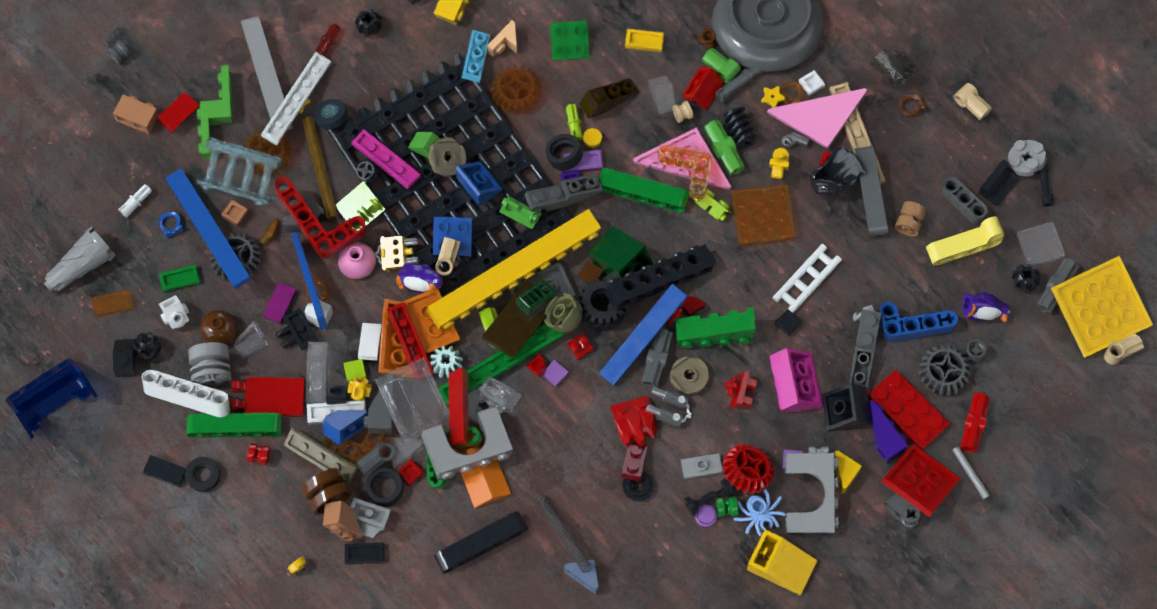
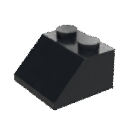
(846, 407)

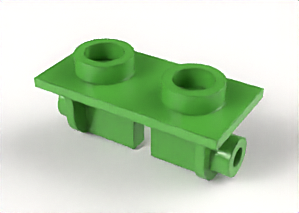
(519, 212)

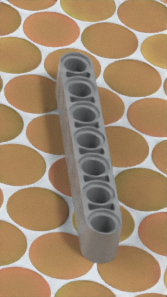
(263, 64)

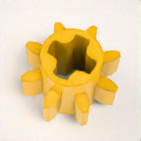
(359, 388)

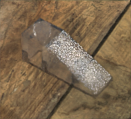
(317, 372)

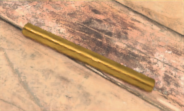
(319, 167)

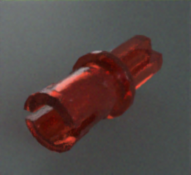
(328, 40)

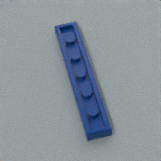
(309, 281)
(643, 334)

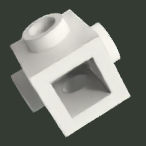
(174, 312)

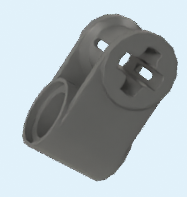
(901, 508)

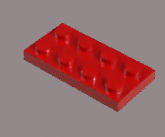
(909, 410)

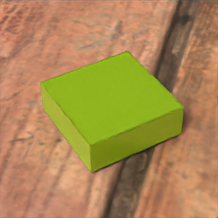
(354, 369)

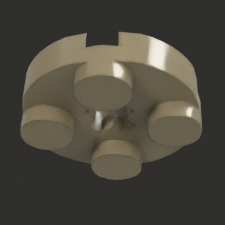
(437, 159)
(690, 365)

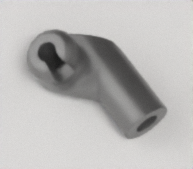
(793, 139)

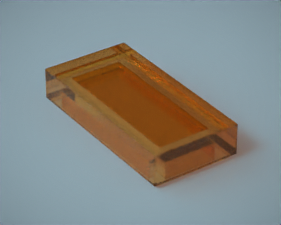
(112, 303)

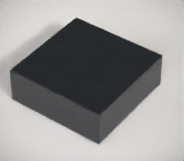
(788, 322)
(336, 395)

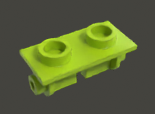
(718, 208)

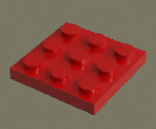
(921, 480)

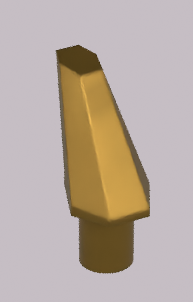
(270, 232)

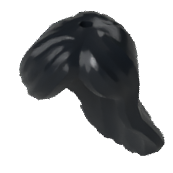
(836, 173)

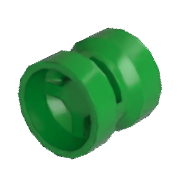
(732, 506)

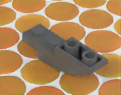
(563, 195)
(864, 347)

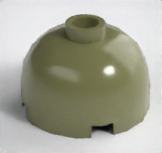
(563, 314)

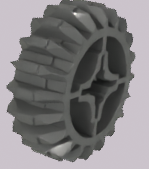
(244, 245)
(937, 369)

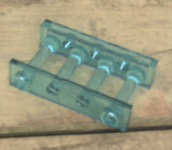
(252, 158)

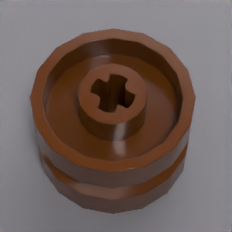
(324, 489)

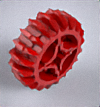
(746, 471)

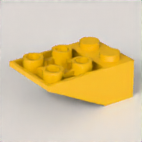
(781, 563)

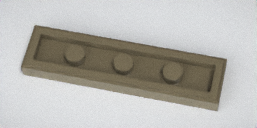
(319, 454)

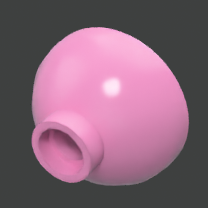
(359, 267)

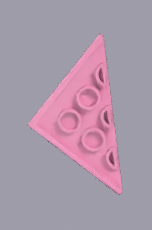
(820, 117)
(689, 140)

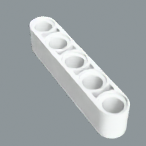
(185, 393)

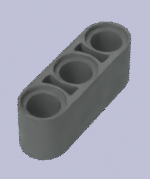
(965, 209)

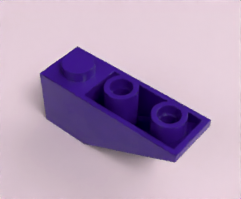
(886, 439)

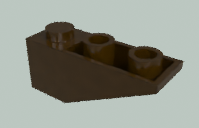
(607, 97)

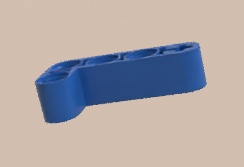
(918, 322)

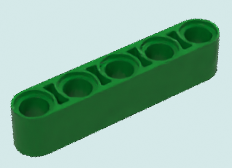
(643, 190)
(234, 425)

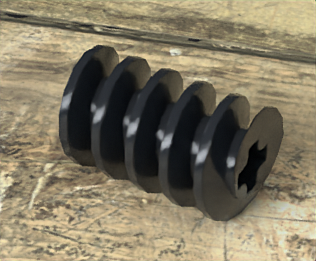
(740, 128)

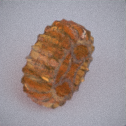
(517, 104)
(272, 149)

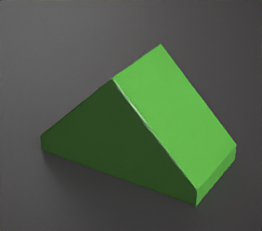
(422, 143)

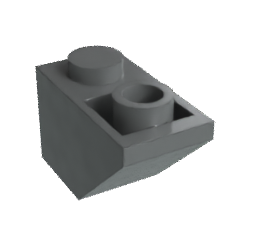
(290, 225)

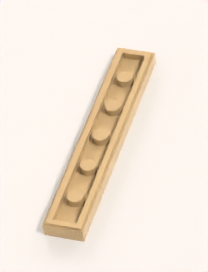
(855, 128)

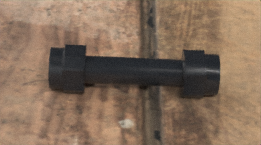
(1046, 198)

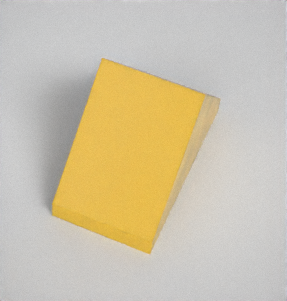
(846, 471)

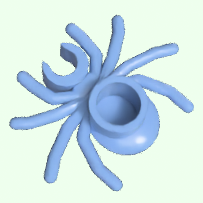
(760, 512)

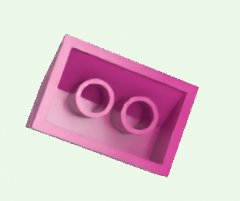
(795, 380)

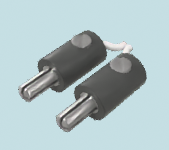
(674, 399)

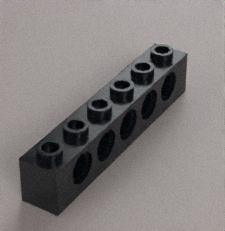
(621, 297)

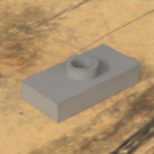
(701, 466)

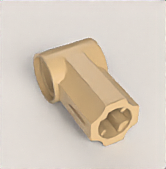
(969, 98)
(448, 254)
(1123, 348)

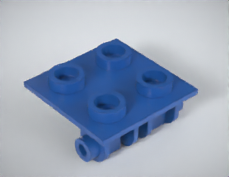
(454, 228)

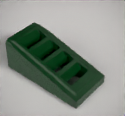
(530, 309)

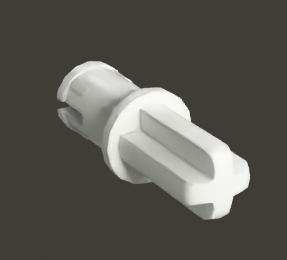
(135, 200)

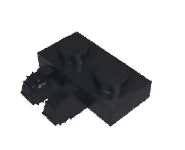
(300, 329)

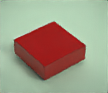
(410, 472)

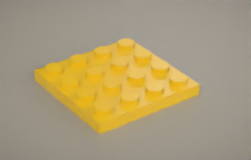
(1101, 306)

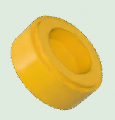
(592, 138)
(297, 565)

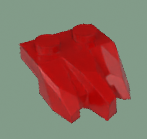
(634, 421)

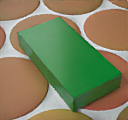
(179, 278)

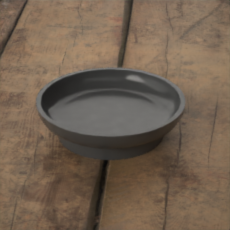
(768, 32)

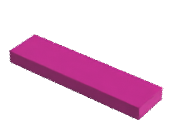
(386, 159)

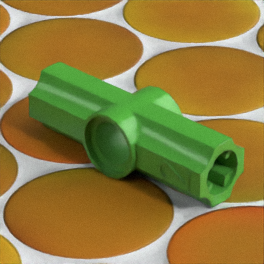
(724, 147)

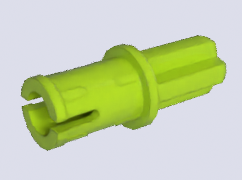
(574, 121)

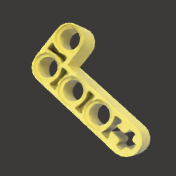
(966, 243)

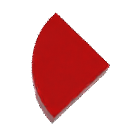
(693, 305)
(537, 366)

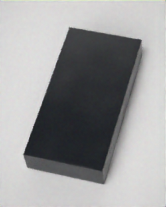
(164, 471)
(364, 553)

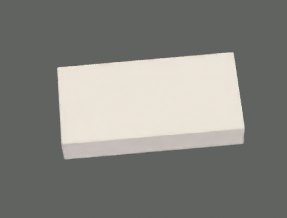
(369, 341)

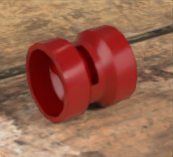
(258, 454)

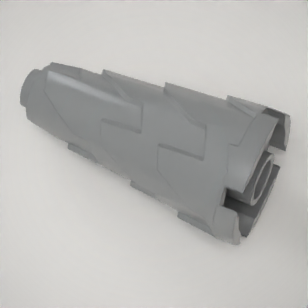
(83, 257)

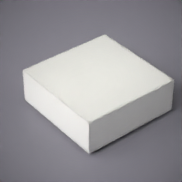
(811, 83)

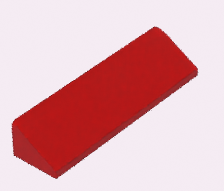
(458, 408)

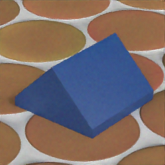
(477, 182)

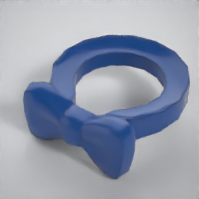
(178, 229)

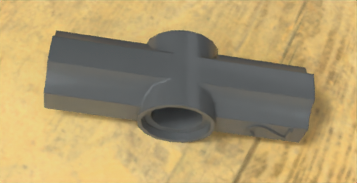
(1065, 272)
(657, 358)

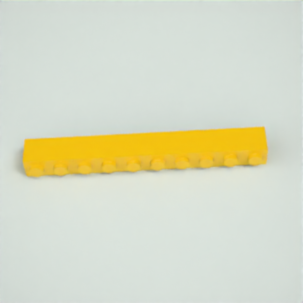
(513, 269)

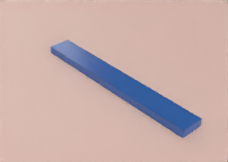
(208, 229)

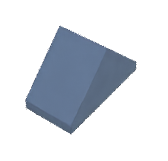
(587, 579)

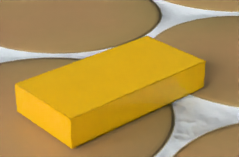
(644, 40)

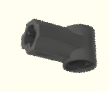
(373, 459)

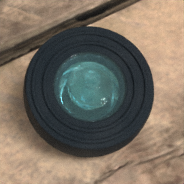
(331, 114)

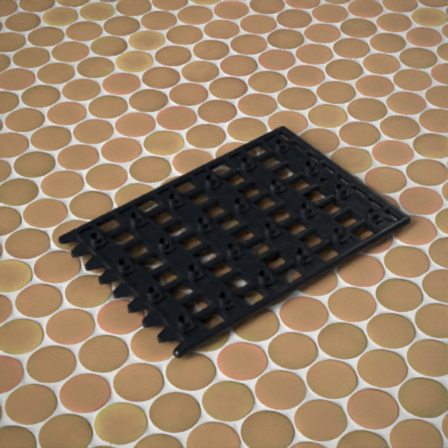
(475, 146)

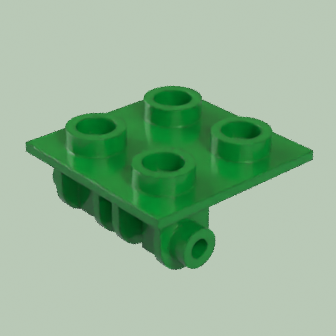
(569, 40)

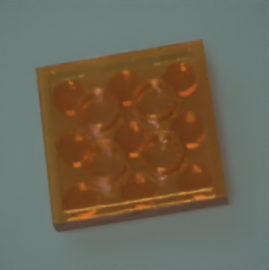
(762, 215)

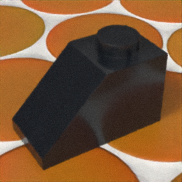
(124, 358)

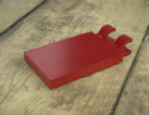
(270, 396)

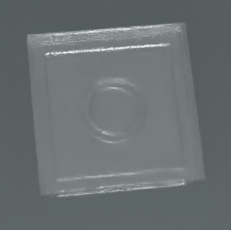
(1040, 244)

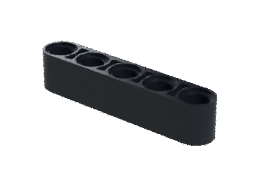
(480, 542)

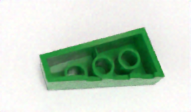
(715, 329)

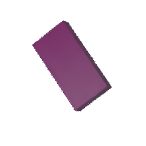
(279, 303)

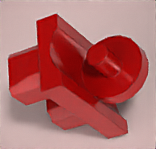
(737, 388)

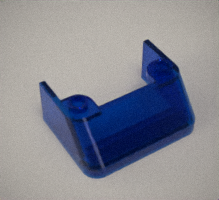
(49, 393)

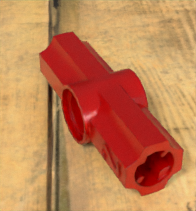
(975, 422)

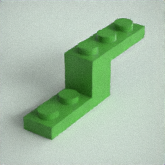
(216, 111)

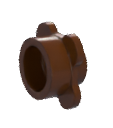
(707, 33)

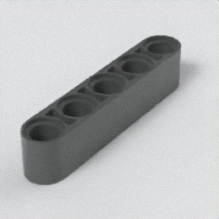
(872, 192)

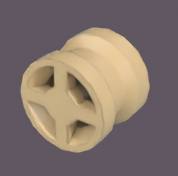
(682, 111)

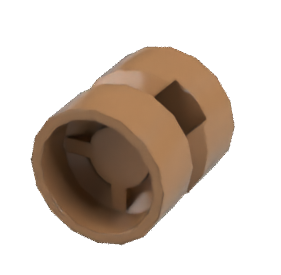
(910, 218)

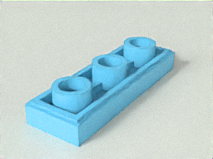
(475, 56)

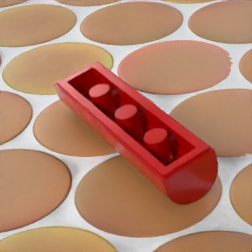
(407, 334)

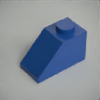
(343, 424)

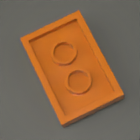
(427, 330)

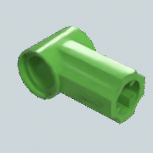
(724, 67)

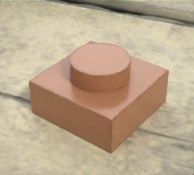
(234, 213)

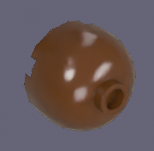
(219, 327)

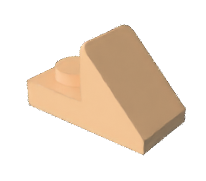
(505, 38)

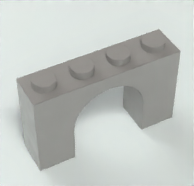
(448, 462)
(822, 467)

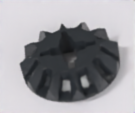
(638, 495)

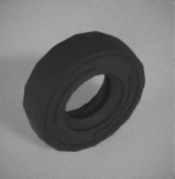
(202, 462)

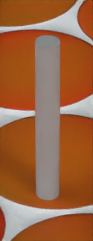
(971, 473)

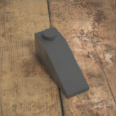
(379, 418)

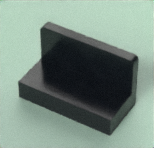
(998, 183)

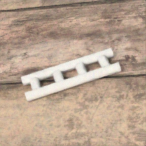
(807, 267)

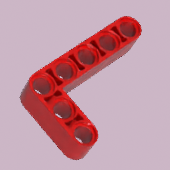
(313, 224)

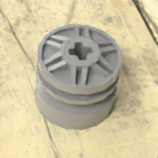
(210, 364)

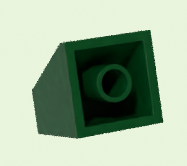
(619, 254)

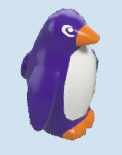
(418, 278)
(984, 307)

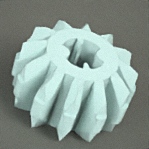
(437, 361)

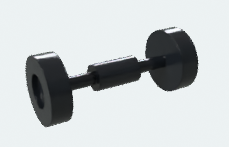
(691, 506)

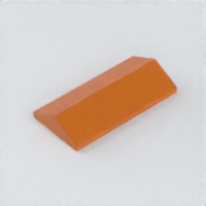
(391, 351)
(484, 483)

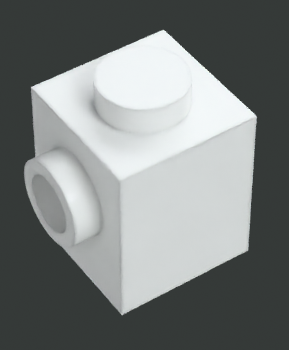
(311, 316)

